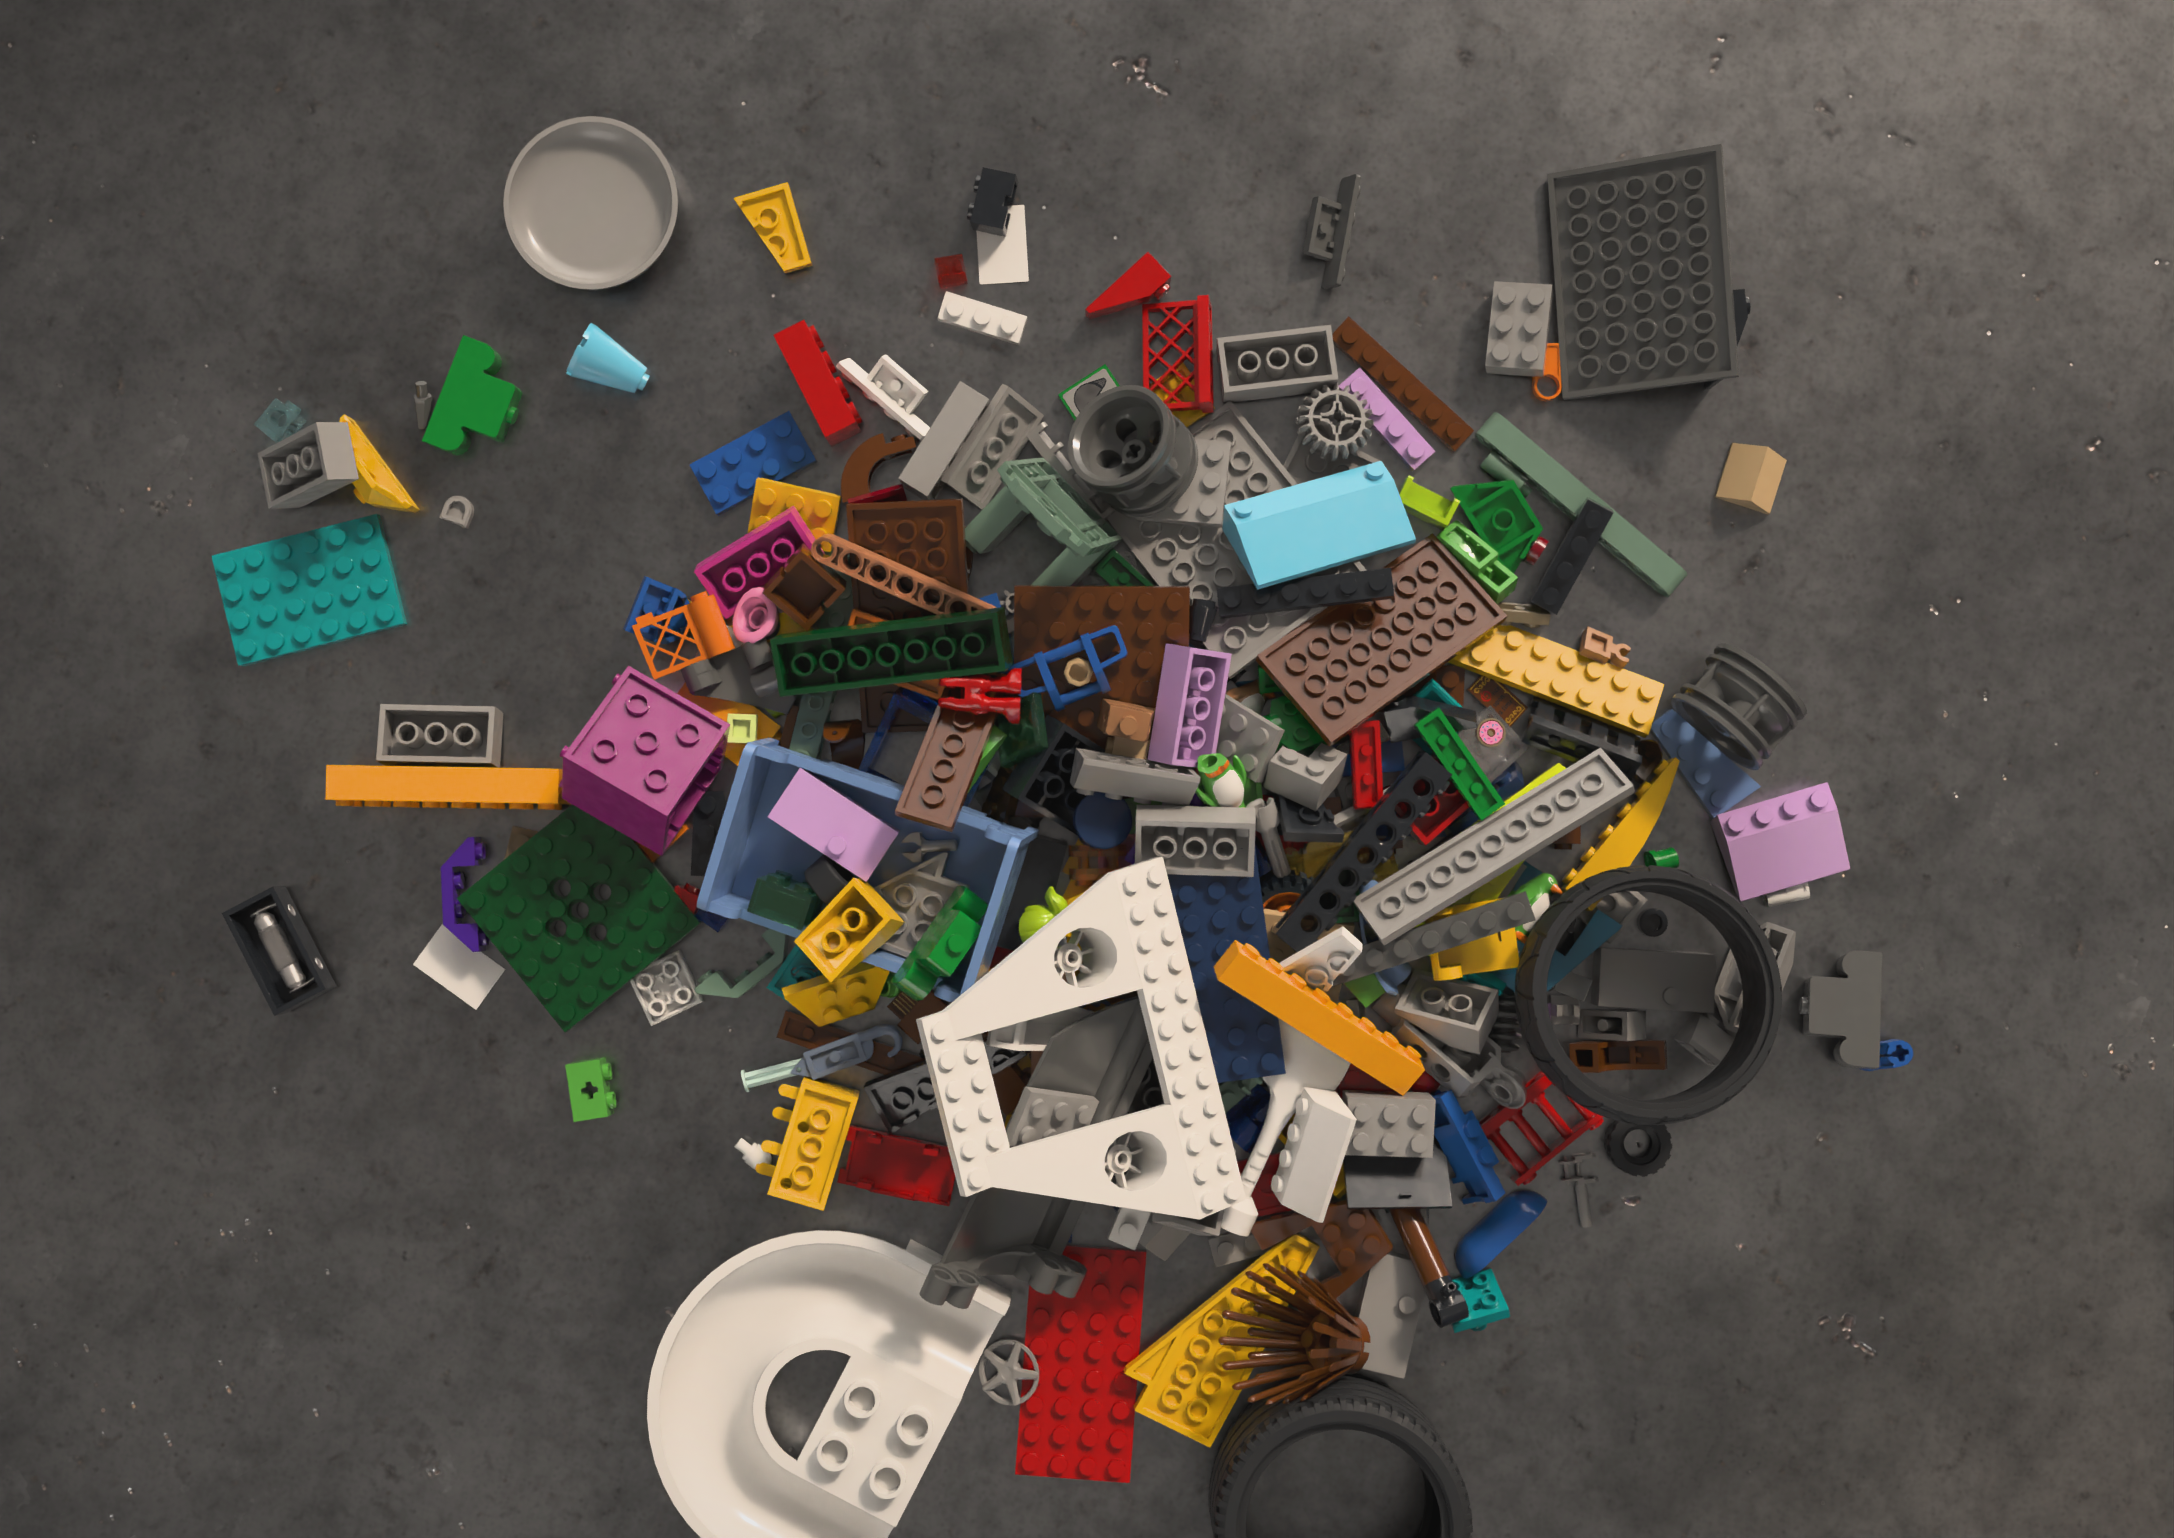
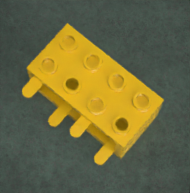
(811, 1141)

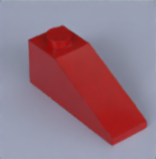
(1135, 287)

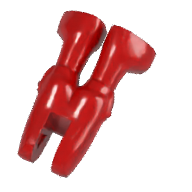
(974, 690)

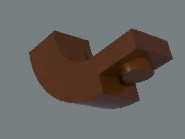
(867, 458)
(1610, 1055)

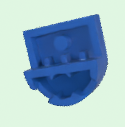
(658, 599)

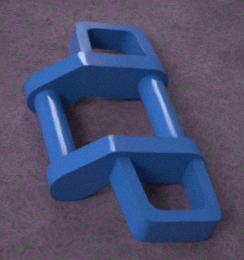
(1085, 643)

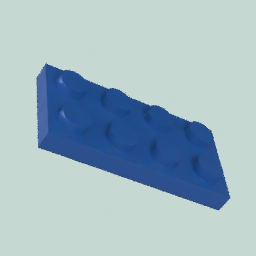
(767, 452)

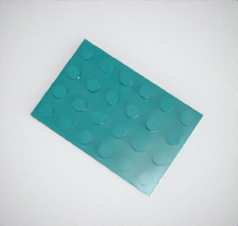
(309, 590)

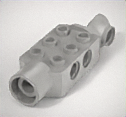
(1454, 1067)

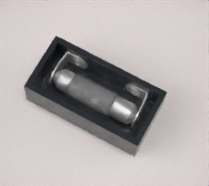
(279, 950)

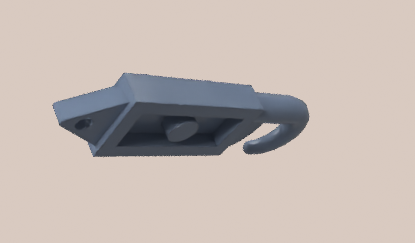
(845, 1052)

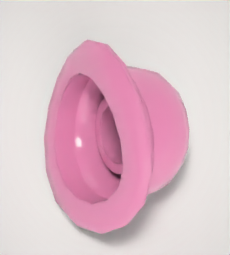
(754, 617)

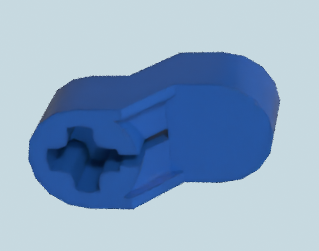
(1895, 1052)

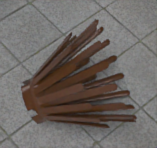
(1327, 1341)

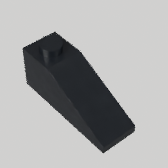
(1408, 710)

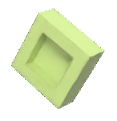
(742, 728)

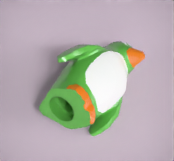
(1221, 781)
(1539, 894)

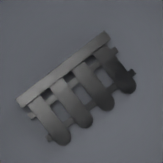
(1569, 743)

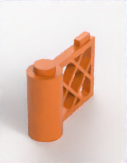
(706, 627)

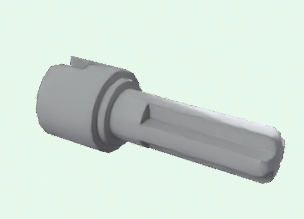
(1266, 824)

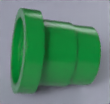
(1664, 857)

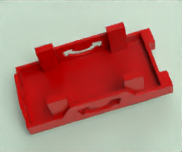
(898, 1166)

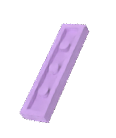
(1389, 421)

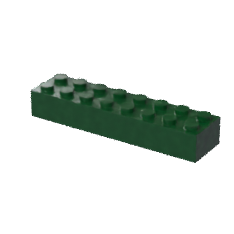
(892, 652)

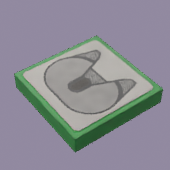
(1086, 389)

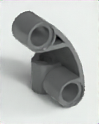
(739, 676)

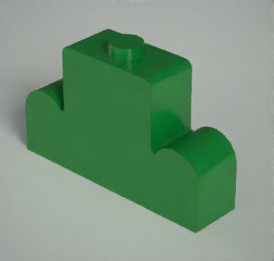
(472, 400)
(942, 944)

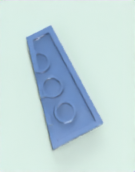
(1706, 770)

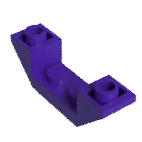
(469, 853)

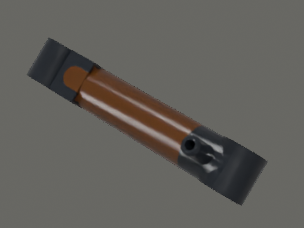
(1445, 1301)

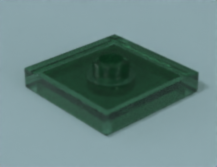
(1026, 737)

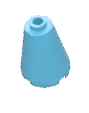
(606, 362)

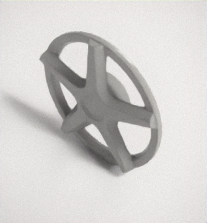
(1008, 1372)

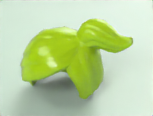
(1039, 915)

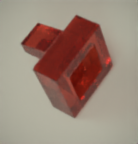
(951, 271)

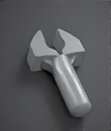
(927, 846)

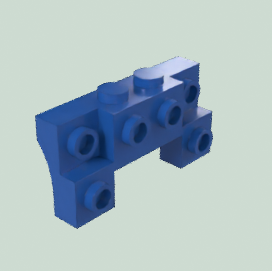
(1466, 1149)

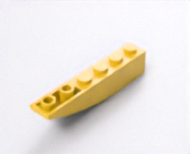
(1628, 835)

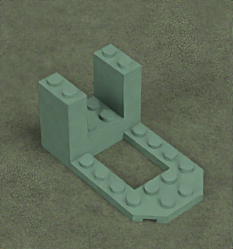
(1060, 512)

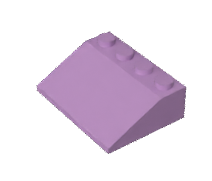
(1782, 842)

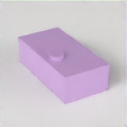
(1188, 705)
(833, 823)

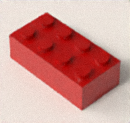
(816, 380)

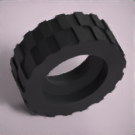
(1638, 1166)

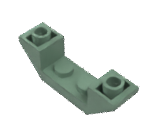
(719, 985)

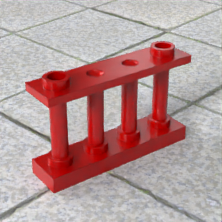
(1535, 1094)

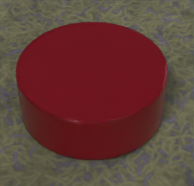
(1536, 550)

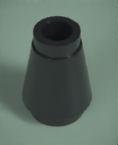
(1200, 619)

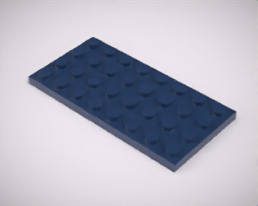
(1211, 916)

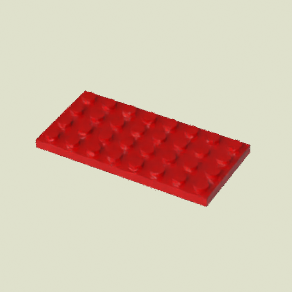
(1084, 1403)

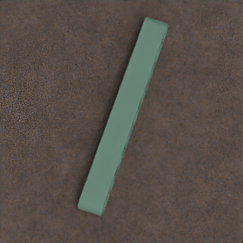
(1569, 495)

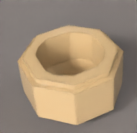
(1078, 671)

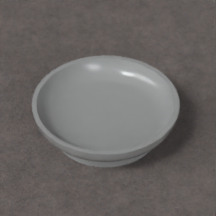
(590, 203)

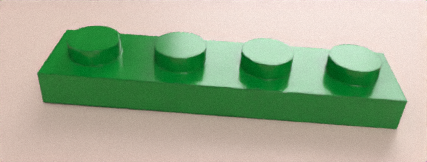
(1458, 760)

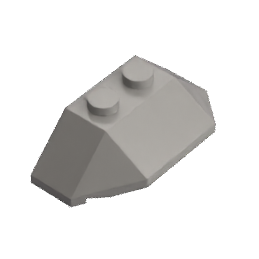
(1729, 986)

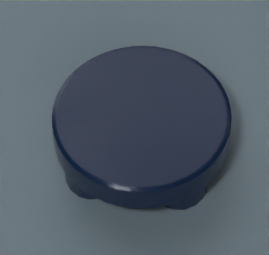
(1102, 821)

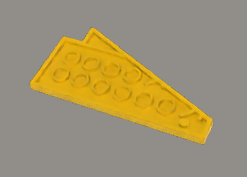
(1184, 1366)

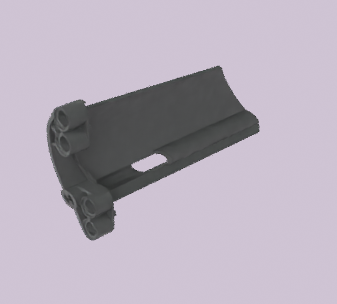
(1028, 1231)

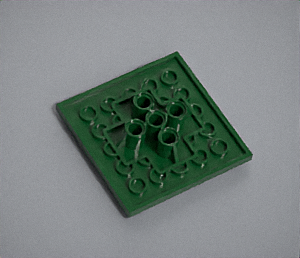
(523, 902)

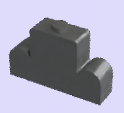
(1847, 1009)

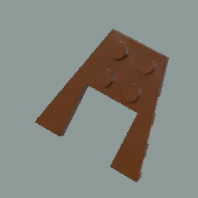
(1350, 1237)

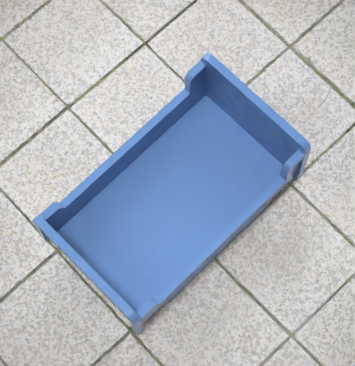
(754, 845)

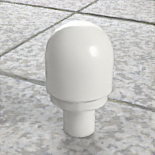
(753, 1153)

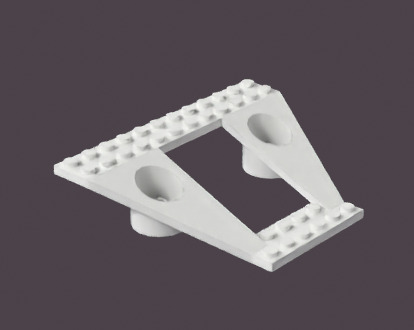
(1178, 1150)

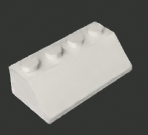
(1313, 1153)

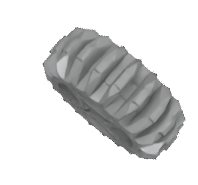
(1356, 420)

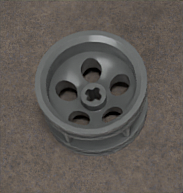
(1149, 474)
(1740, 706)

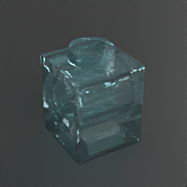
(269, 420)

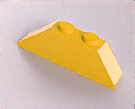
(376, 481)

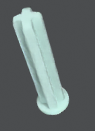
(769, 1074)

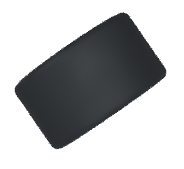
(827, 878)

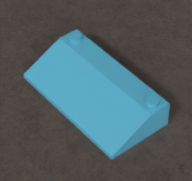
(1318, 524)

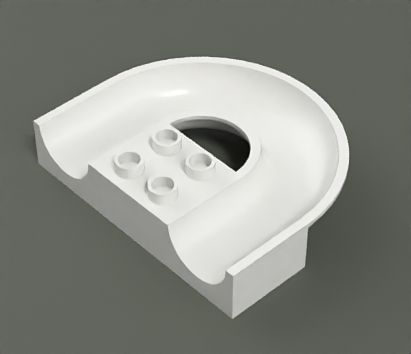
(877, 1424)

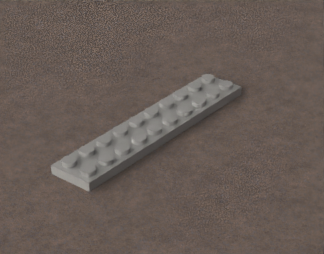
(1493, 846)

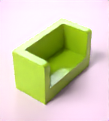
(1427, 504)

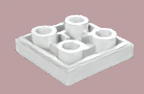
(666, 988)

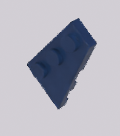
(1505, 784)

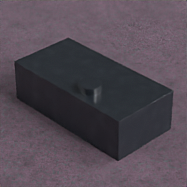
(1038, 873)

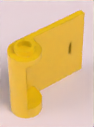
(1481, 955)

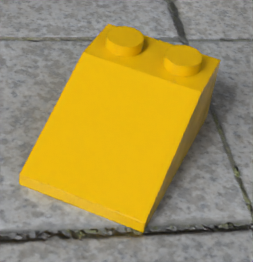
(848, 929)

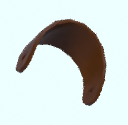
(845, 741)

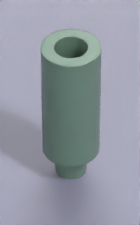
(1502, 471)

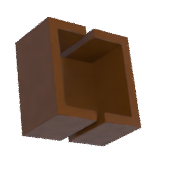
(802, 587)

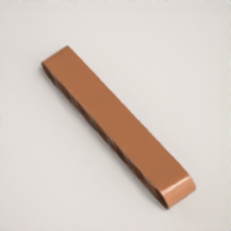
(895, 572)

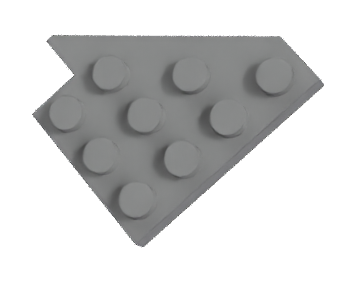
(917, 899)

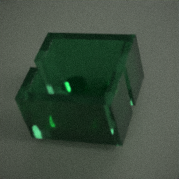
(785, 900)

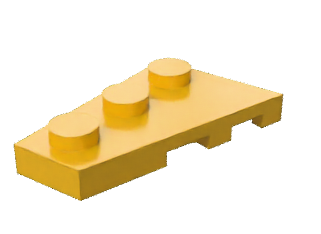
(777, 224)

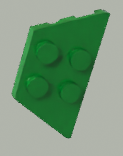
(1500, 518)

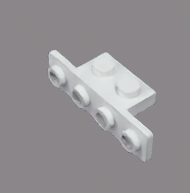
(891, 389)

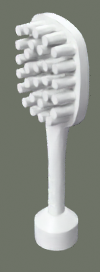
(1306, 1066)

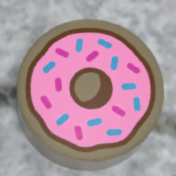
(1490, 732)

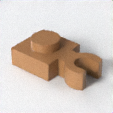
(1601, 648)

